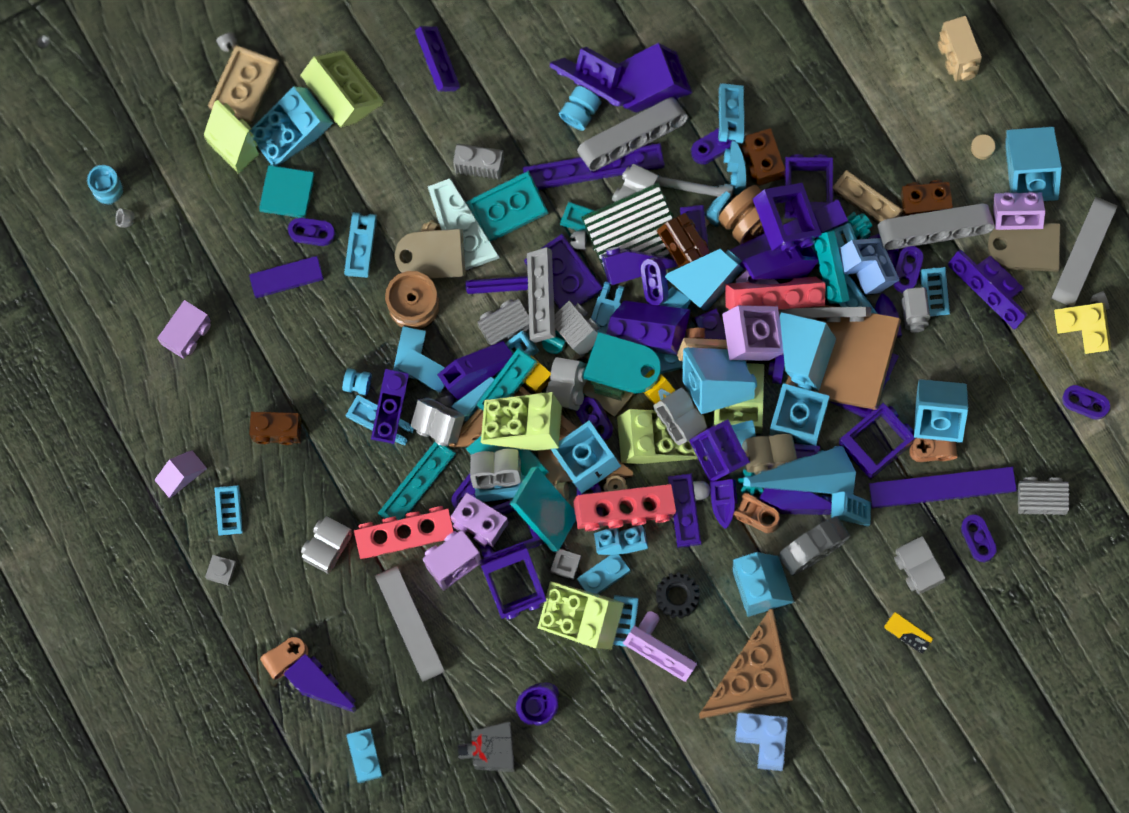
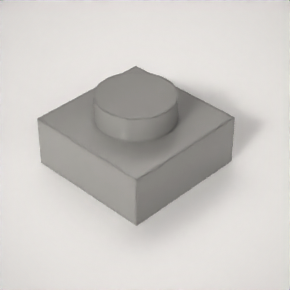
(566, 564)
(220, 570)

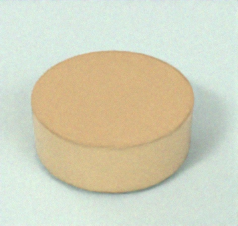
(983, 147)

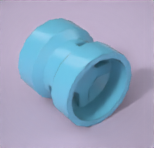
(357, 381)

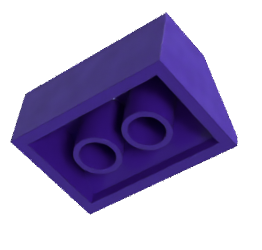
(650, 325)

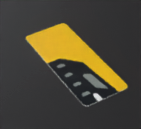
(908, 633)

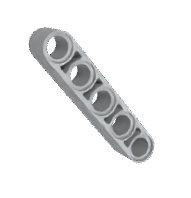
(632, 134)
(936, 226)
(1084, 252)
(409, 623)

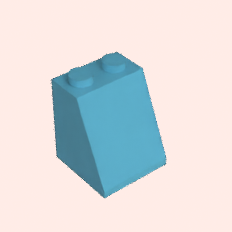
(1033, 162)
(706, 277)
(806, 349)
(715, 379)
(940, 410)
(761, 583)

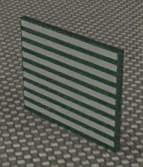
(630, 223)

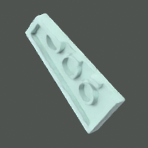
(455, 214)

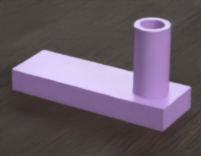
(667, 658)

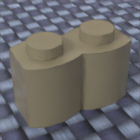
(768, 452)

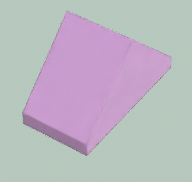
(179, 472)

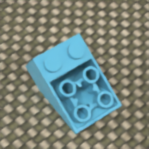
(290, 126)

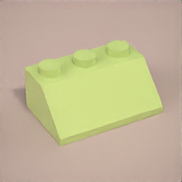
(341, 87)

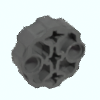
(814, 545)

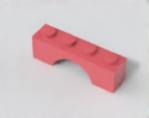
(789, 295)

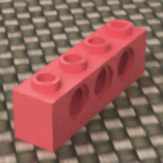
(659, 496)
(369, 548)

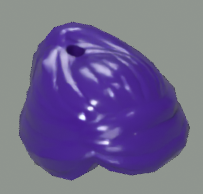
(535, 709)

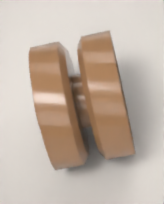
(743, 216)
(407, 287)

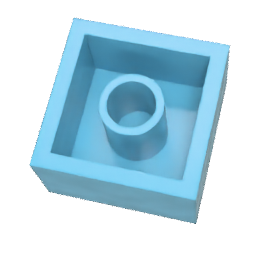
(799, 414)
(585, 457)

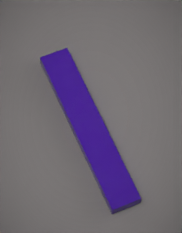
(576, 171)
(827, 217)
(942, 487)

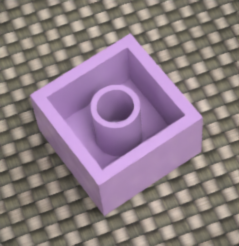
(753, 333)
(451, 559)

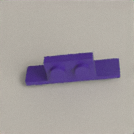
(595, 74)
(992, 285)

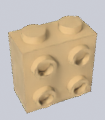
(960, 49)

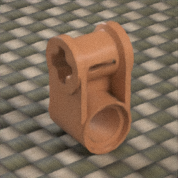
(935, 450)
(755, 513)
(282, 657)

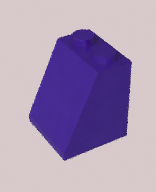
(652, 77)

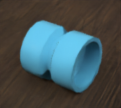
(578, 110)
(105, 184)

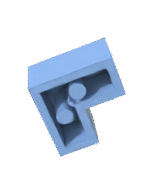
(870, 264)
(766, 731)

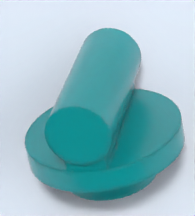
(554, 345)

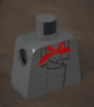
(490, 748)

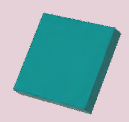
(286, 191)

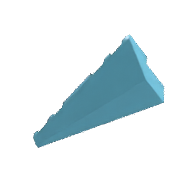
(821, 473)

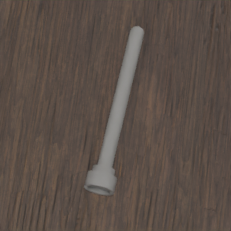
(697, 188)

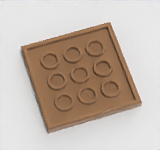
(858, 359)

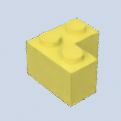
(1092, 322)

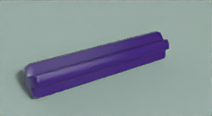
(497, 285)

